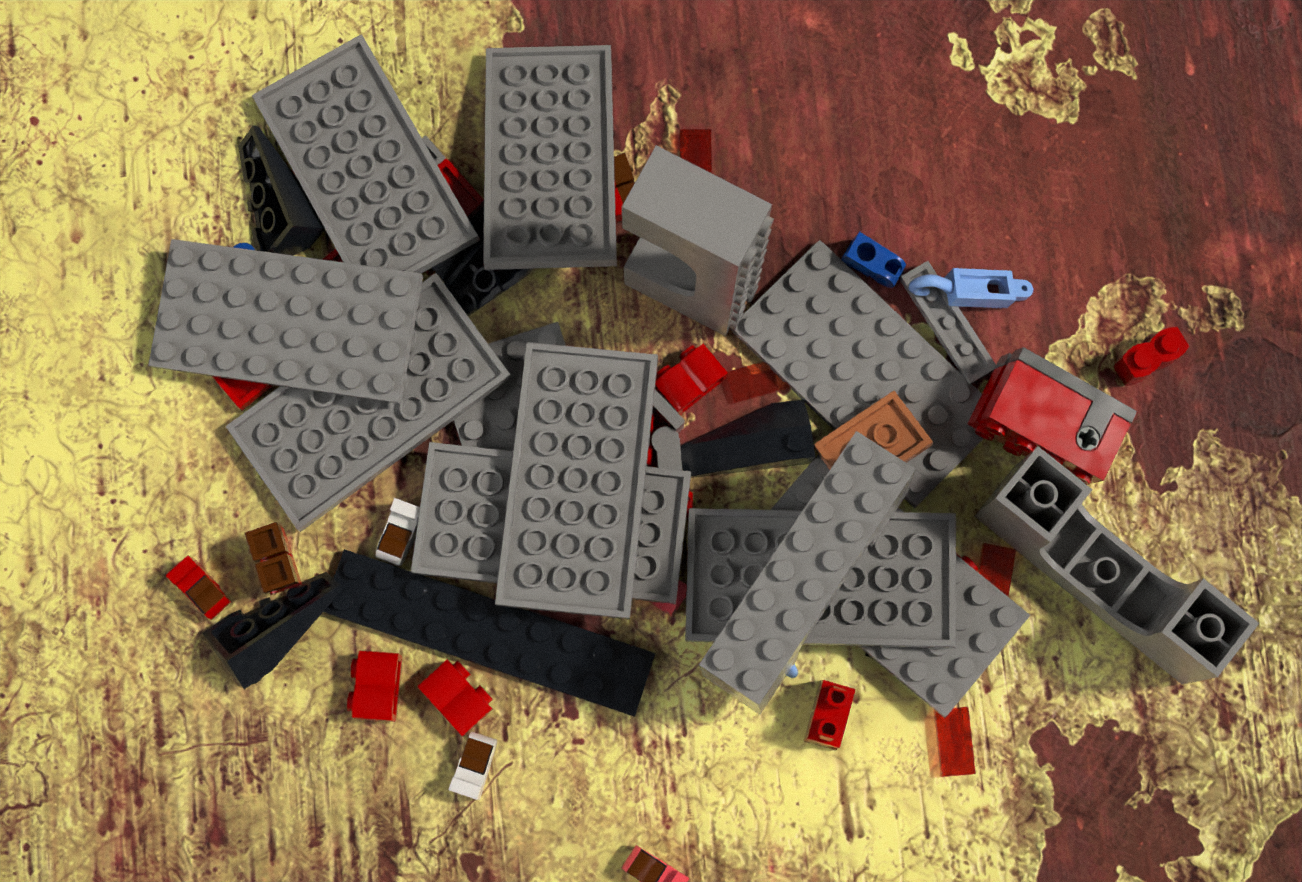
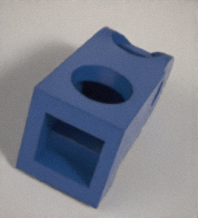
(874, 260)

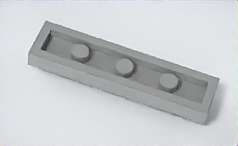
(951, 328)

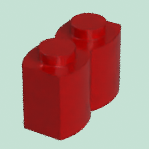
(1150, 356)
(690, 378)
(376, 686)
(456, 697)

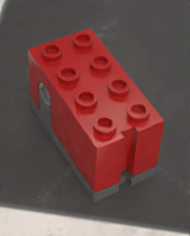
(1047, 407)

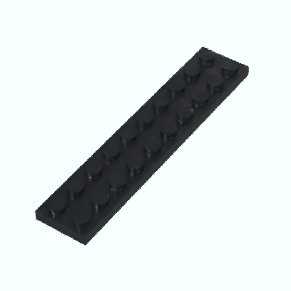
(491, 635)

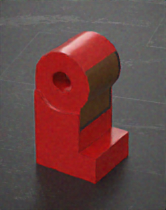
(199, 587)

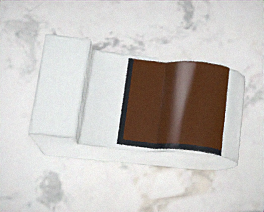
(398, 532)
(473, 766)

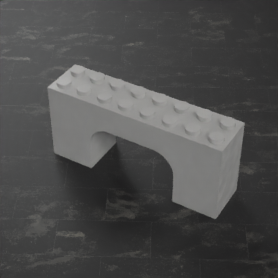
(696, 241)
(806, 572)
(1177, 625)

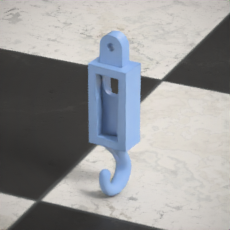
(970, 289)

